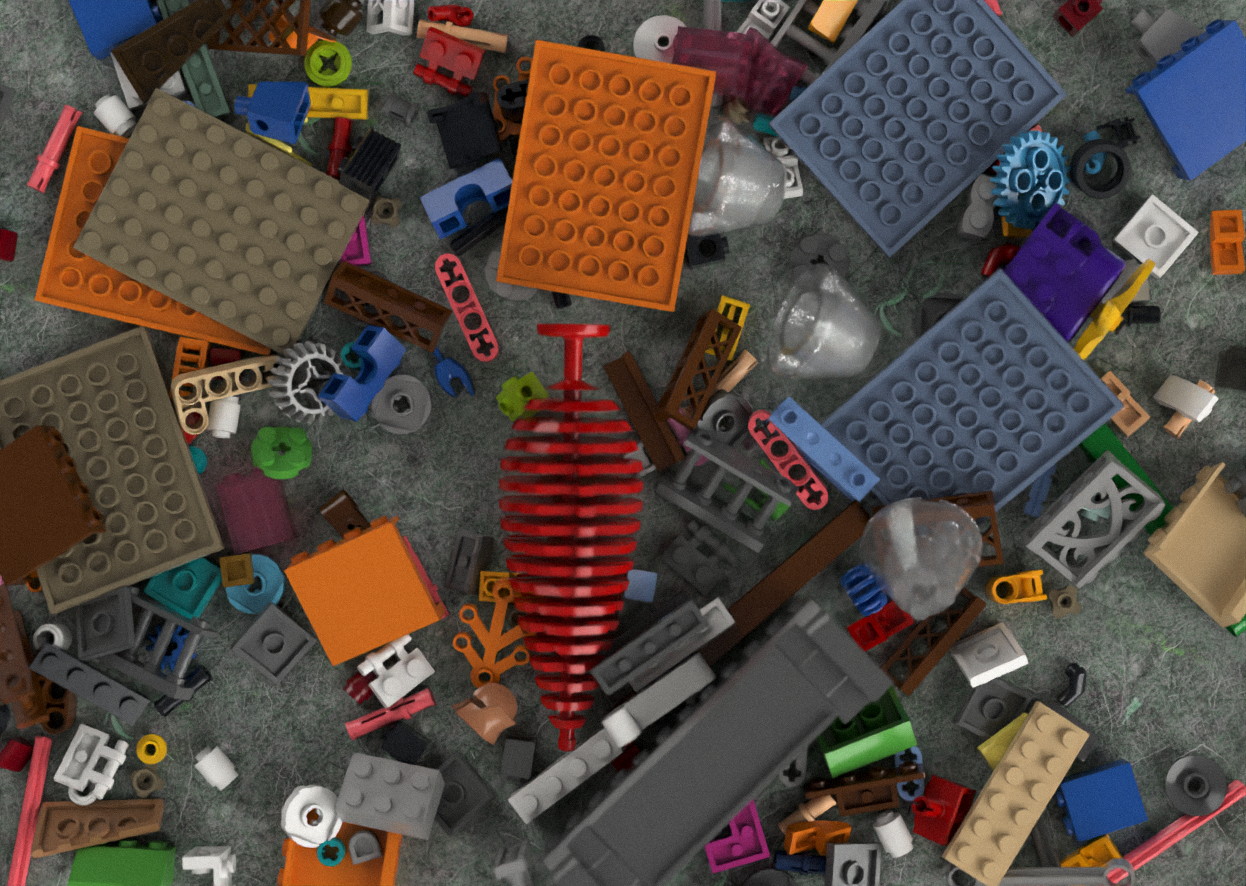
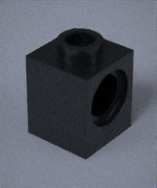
(696, 259)

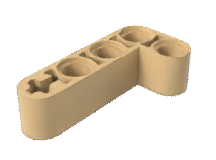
(231, 386)

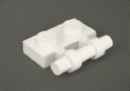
(401, 676)
(82, 758)

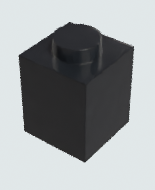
(404, 743)

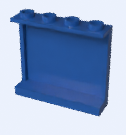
(1198, 97)

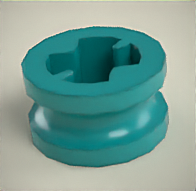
(346, 350)
(330, 861)

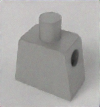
(1161, 35)

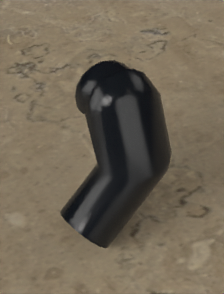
(1077, 685)

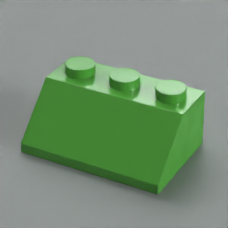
(869, 736)
(124, 864)

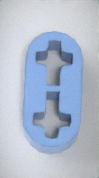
(916, 791)

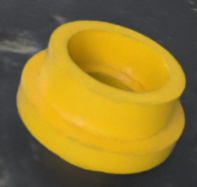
(158, 742)

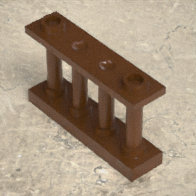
(17, 680)

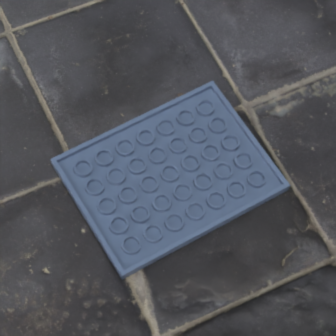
(916, 113)
(974, 403)

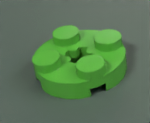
(271, 440)

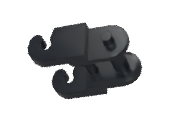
(1115, 124)

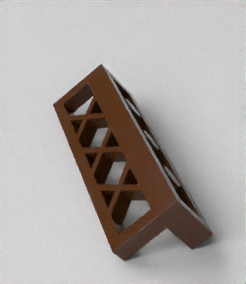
(388, 300)
(687, 365)
(640, 408)
(938, 648)

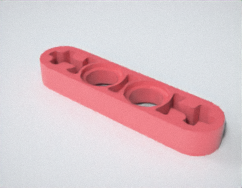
(463, 309)
(791, 457)

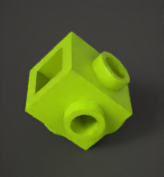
(518, 393)

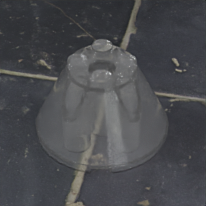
(921, 553)

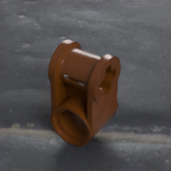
(343, 513)

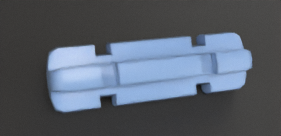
(1039, 492)

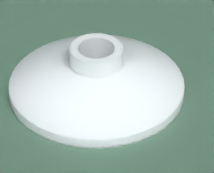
(650, 32)

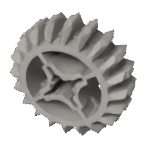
(286, 384)

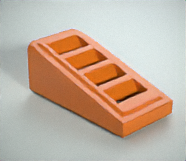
(181, 356)

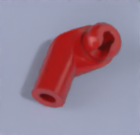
(453, 13)
(999, 256)

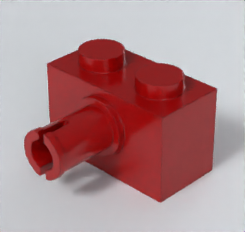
(941, 809)

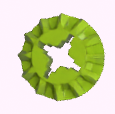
(328, 50)

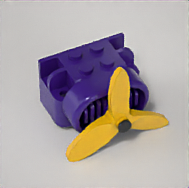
(1069, 274)

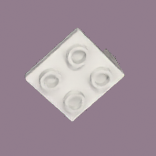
(218, 858)

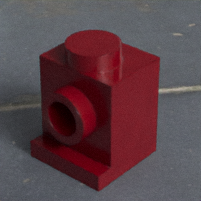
(1073, 19)

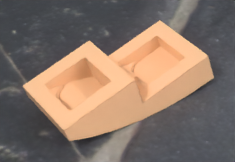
(1132, 415)

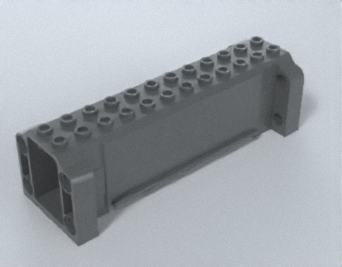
(718, 754)

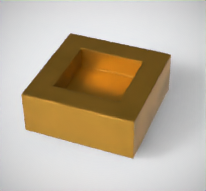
(237, 570)

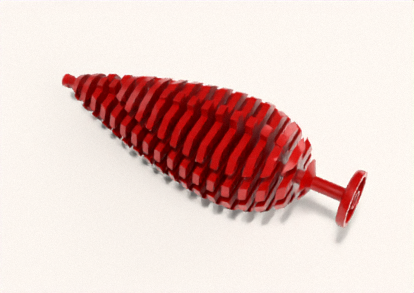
(570, 533)

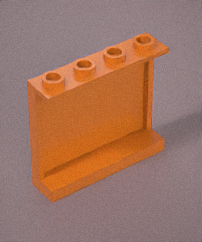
(362, 590)
(305, 869)

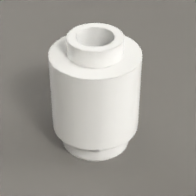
(115, 116)
(223, 417)
(61, 633)
(215, 767)
(893, 833)

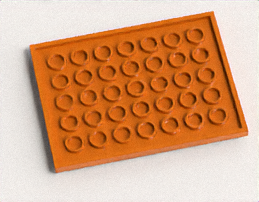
(605, 175)
(89, 286)

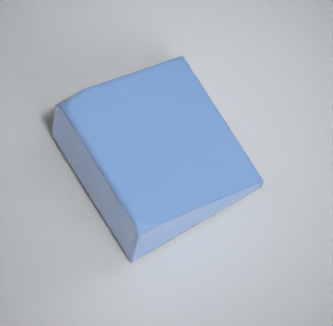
(641, 585)

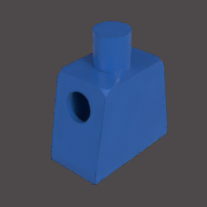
(276, 109)

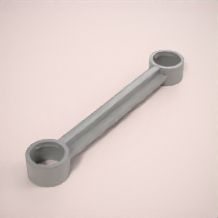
(1057, 875)

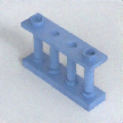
(823, 451)

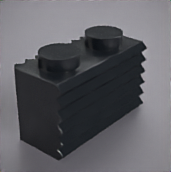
(369, 164)

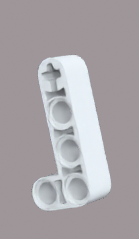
(657, 699)

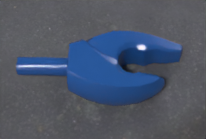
(449, 369)

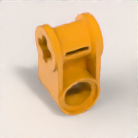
(1022, 587)

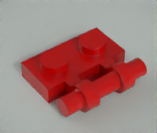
(451, 54)

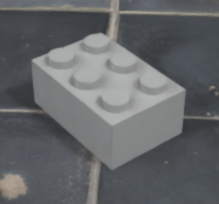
(390, 795)

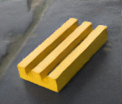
(734, 304)

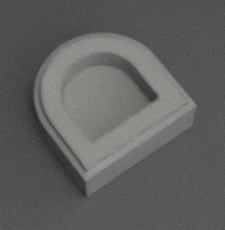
(364, 846)

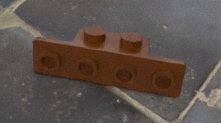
(865, 791)

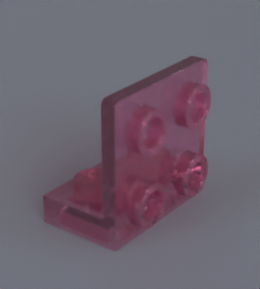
(770, 75)

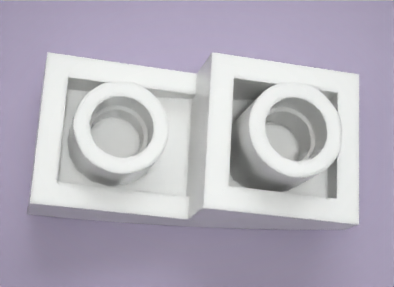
(765, 17)
(783, 153)
(1186, 398)

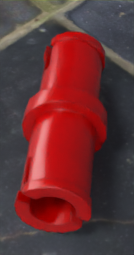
(339, 146)

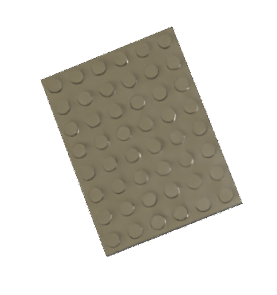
(222, 222)
(130, 455)

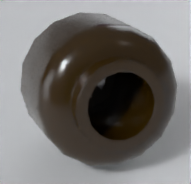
(341, 16)

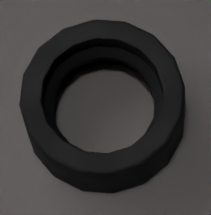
(1121, 176)

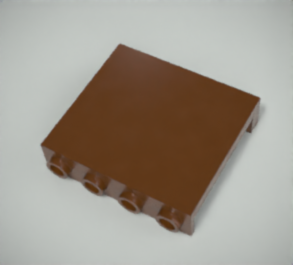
(41, 504)

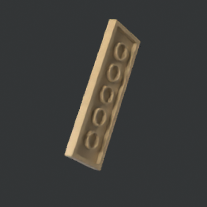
(1015, 795)

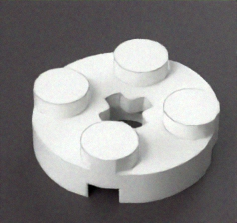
(295, 811)

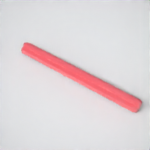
(30, 811)
(1174, 833)

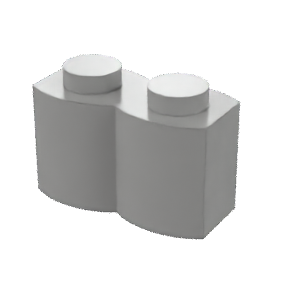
(978, 216)

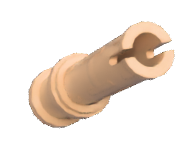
(729, 377)

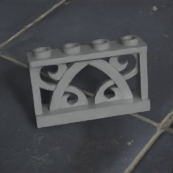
(1095, 479)

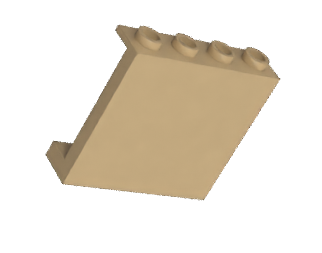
(1206, 547)

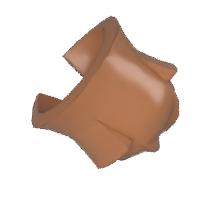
(489, 711)

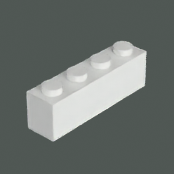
(564, 774)

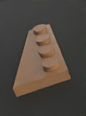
(69, 826)

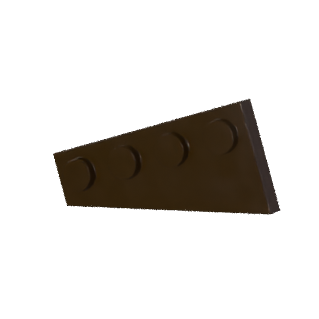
(165, 47)

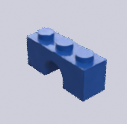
(447, 203)
(378, 357)

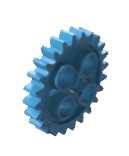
(1030, 178)

